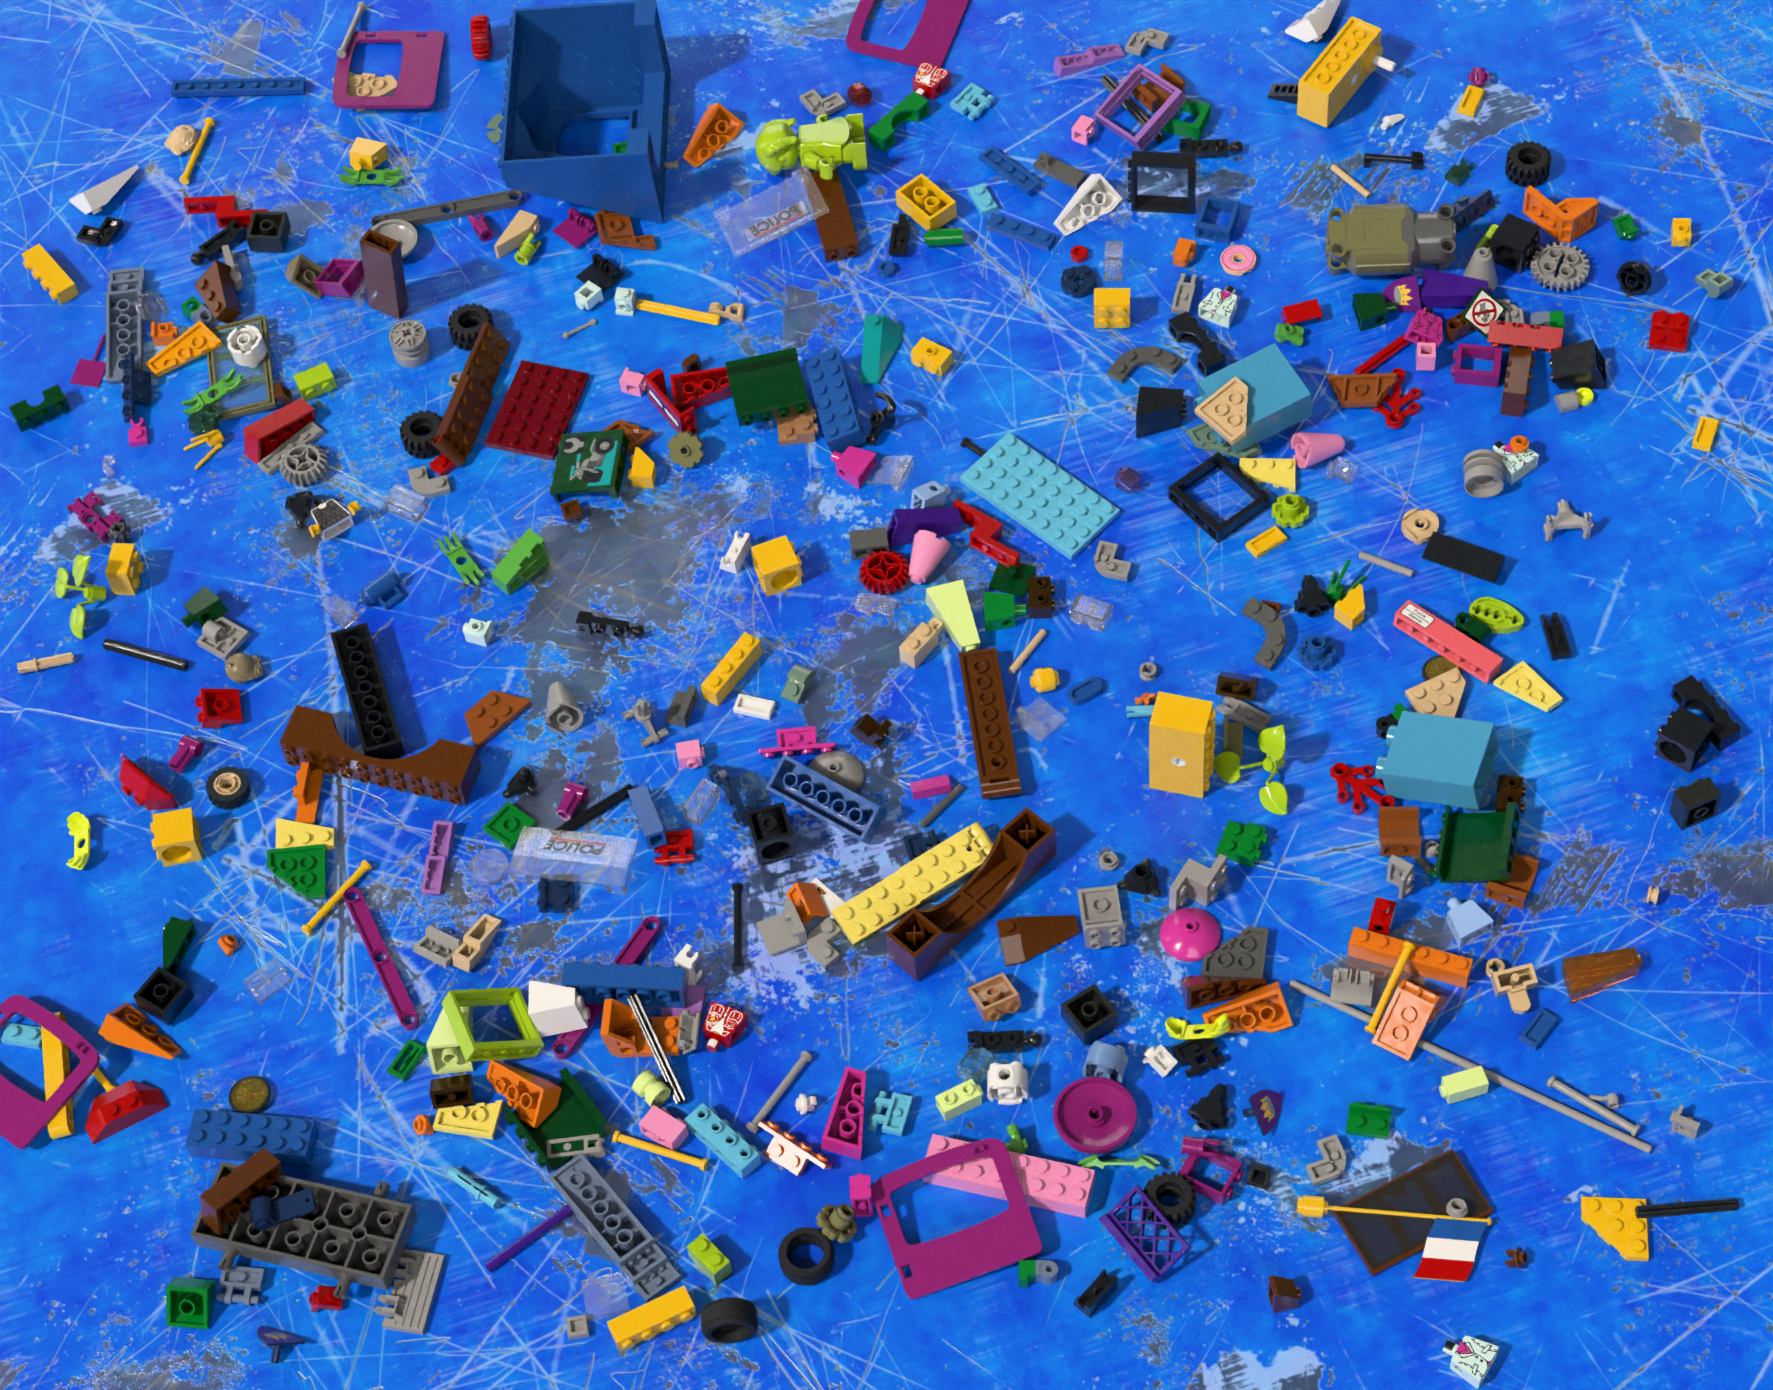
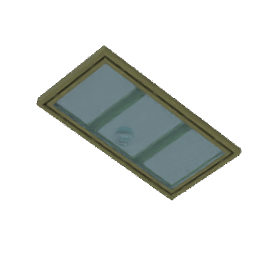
(257, 383)

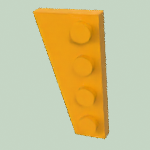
(187, 347)

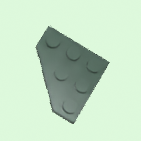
(1204, 439)

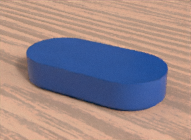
(1085, 691)

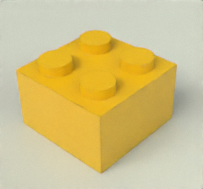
(1111, 307)
(124, 569)

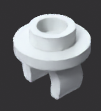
(805, 1104)

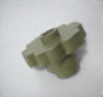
(686, 449)
(837, 1222)

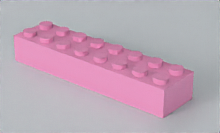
(1043, 1181)

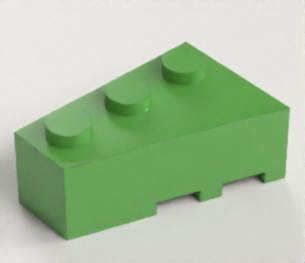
(520, 562)

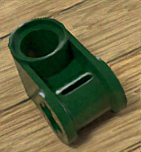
(1473, 628)

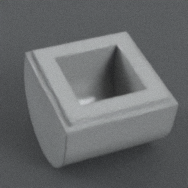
(1566, 401)

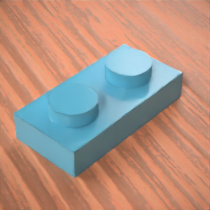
(982, 199)
(22, 1036)

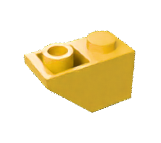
(643, 470)
(1351, 609)

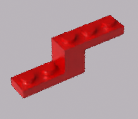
(224, 207)
(986, 535)

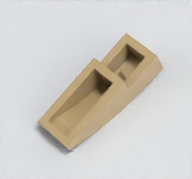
(475, 943)

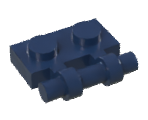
(917, 845)
(562, 896)

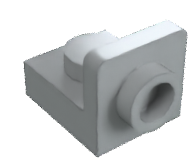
(1684, 1125)

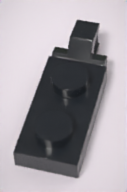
(900, 237)

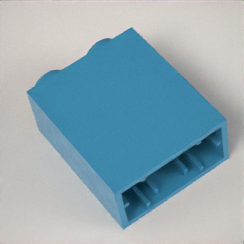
(1274, 394)
(1438, 759)

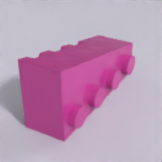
(845, 1122)

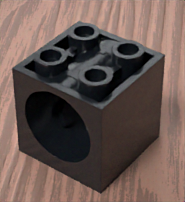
(1515, 243)
(1684, 739)
(771, 833)

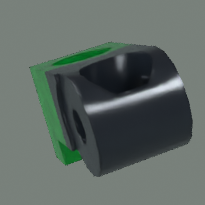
(1392, 719)

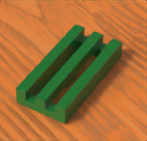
(403, 1076)

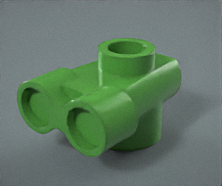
(1290, 333)
(1016, 1144)

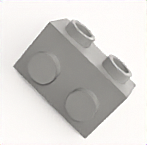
(1400, 874)
(437, 946)

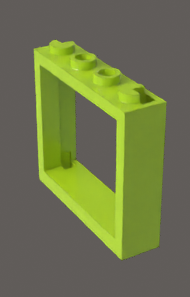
(497, 1050)

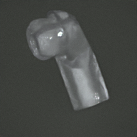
(106, 465)

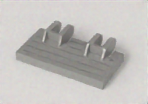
(414, 1294)

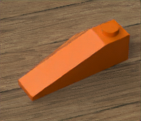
(712, 133)
(1254, 1011)
(130, 1029)
(527, 1093)

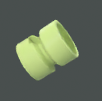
(650, 1087)

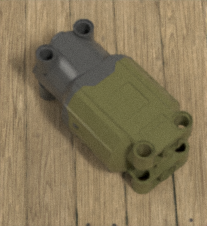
(1390, 239)

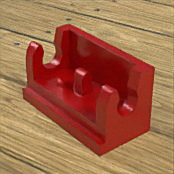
(1301, 312)

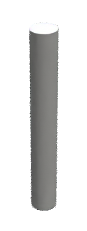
(1386, 564)

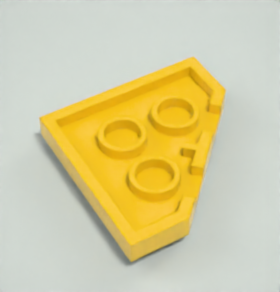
(1618, 1225)

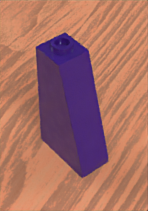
(1449, 290)
(907, 522)

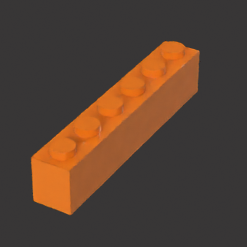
(1422, 961)

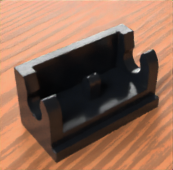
(1096, 1294)

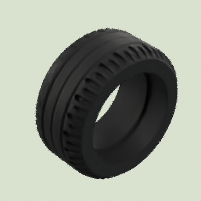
(810, 1275)
(729, 1320)

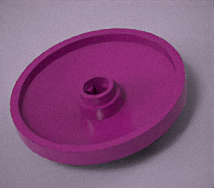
(1095, 1115)

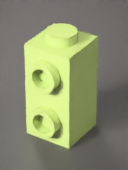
(1464, 1085)
(959, 1099)

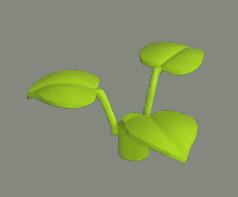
(91, 592)
(1273, 742)

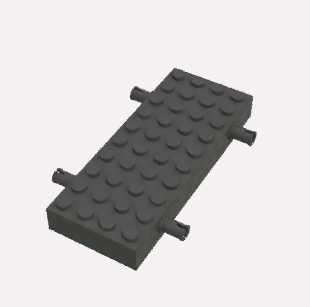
(346, 1237)

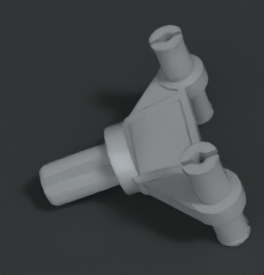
(1566, 520)
(643, 714)

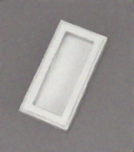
(754, 706)

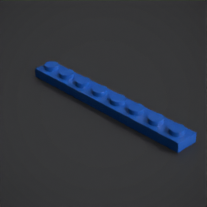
(238, 87)

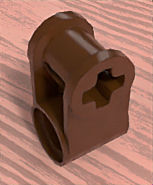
(1457, 328)

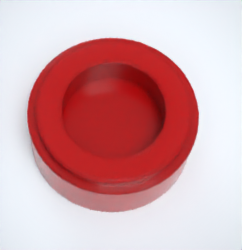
(1079, 254)

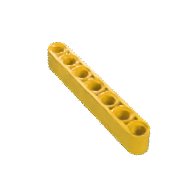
(56, 1071)

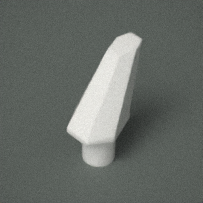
(1391, 120)

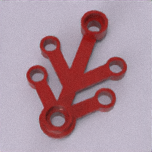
(1395, 419)
(1358, 786)

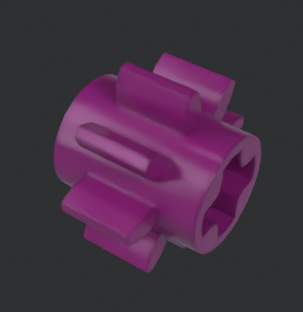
(1478, 77)

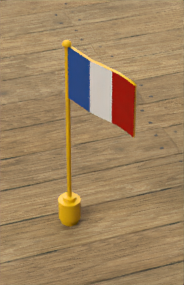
(1449, 1245)

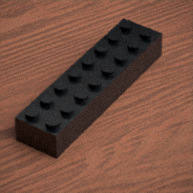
(367, 692)

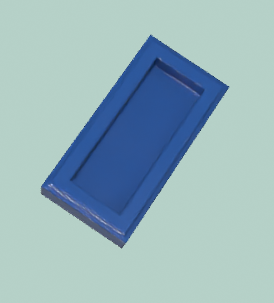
(1538, 1029)

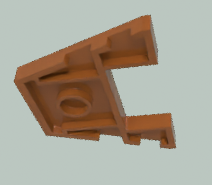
(618, 231)

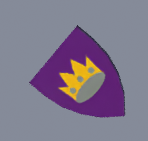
(1404, 293)
(1266, 1108)
(275, 1339)

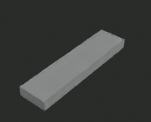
(307, 434)

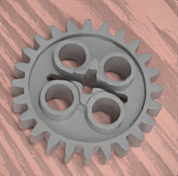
(1571, 272)

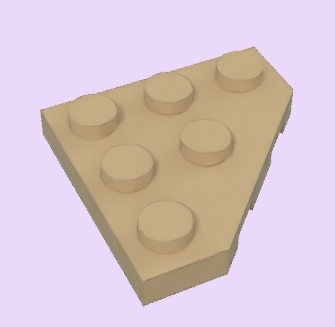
(370, 85)
(1227, 410)
(1438, 695)

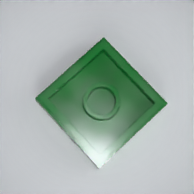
(508, 825)

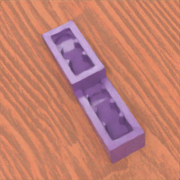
(1092, 58)
(438, 857)

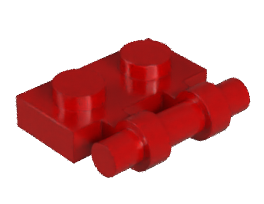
(676, 842)

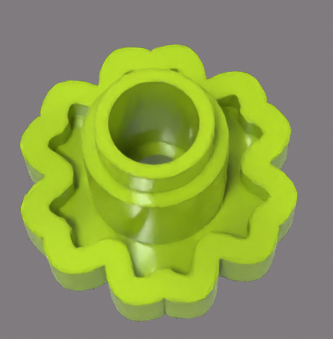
(1290, 510)

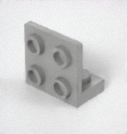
(782, 930)

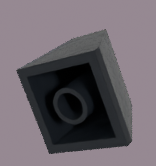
(1578, 366)
(1159, 410)

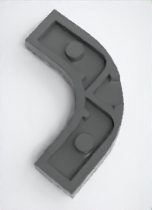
(1143, 357)
(1274, 629)

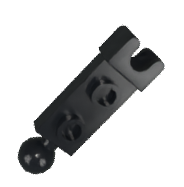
(1210, 147)
(213, 246)
(601, 625)
(1003, 1041)

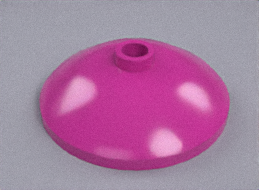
(1186, 943)

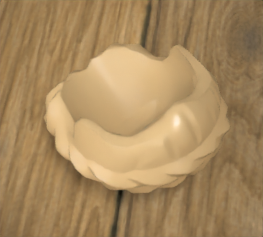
(182, 139)

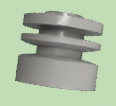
(410, 343)
(1483, 473)

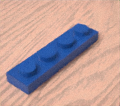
(1010, 170)
(1020, 232)

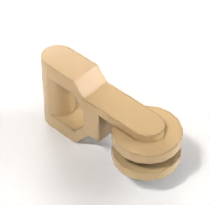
(717, 308)

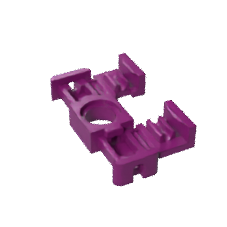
(85, 510)

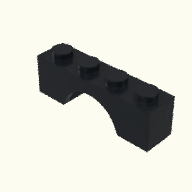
(1186, 330)
(1692, 695)

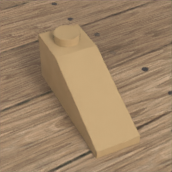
(516, 233)

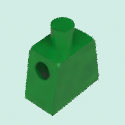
(1001, 611)

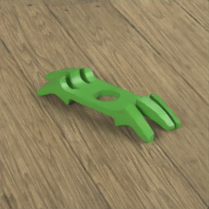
(360, 176)
(224, 386)
(459, 552)
(1142, 1160)

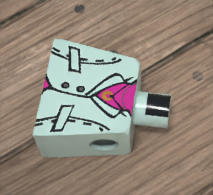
(1219, 306)
(1515, 464)
(1471, 1358)

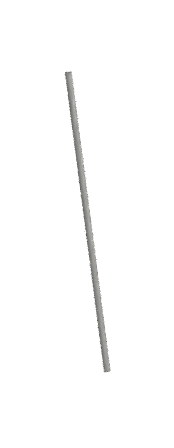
(1489, 1075)

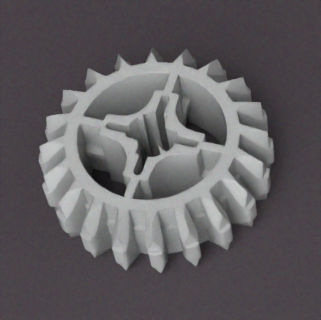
(301, 459)

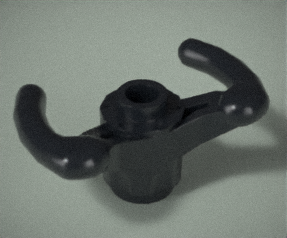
(881, 418)

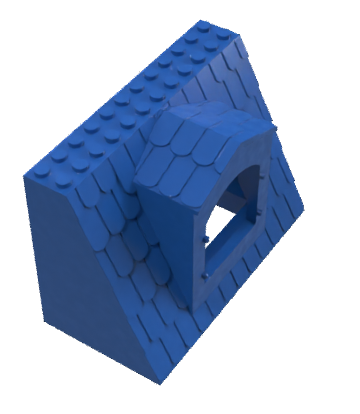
(583, 67)

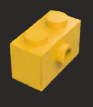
(931, 357)

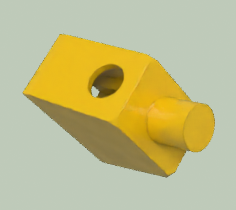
(367, 154)

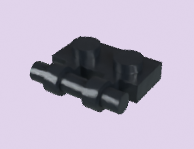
(1195, 1049)

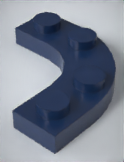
(721, 778)

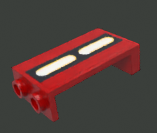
(657, 395)

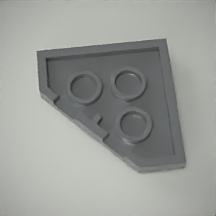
(1239, 955)

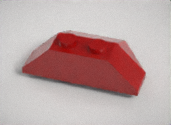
(143, 788)
(122, 1109)

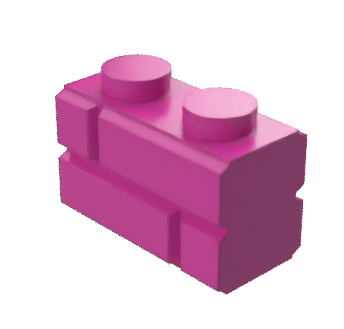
(861, 1195)

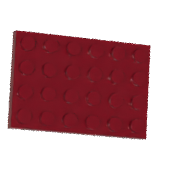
(537, 410)

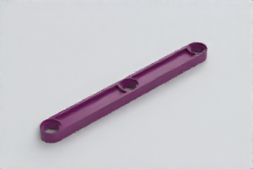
(629, 955)
(386, 968)

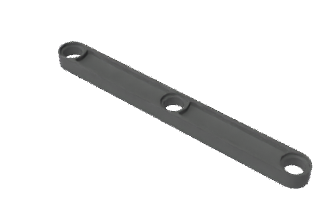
(459, 208)

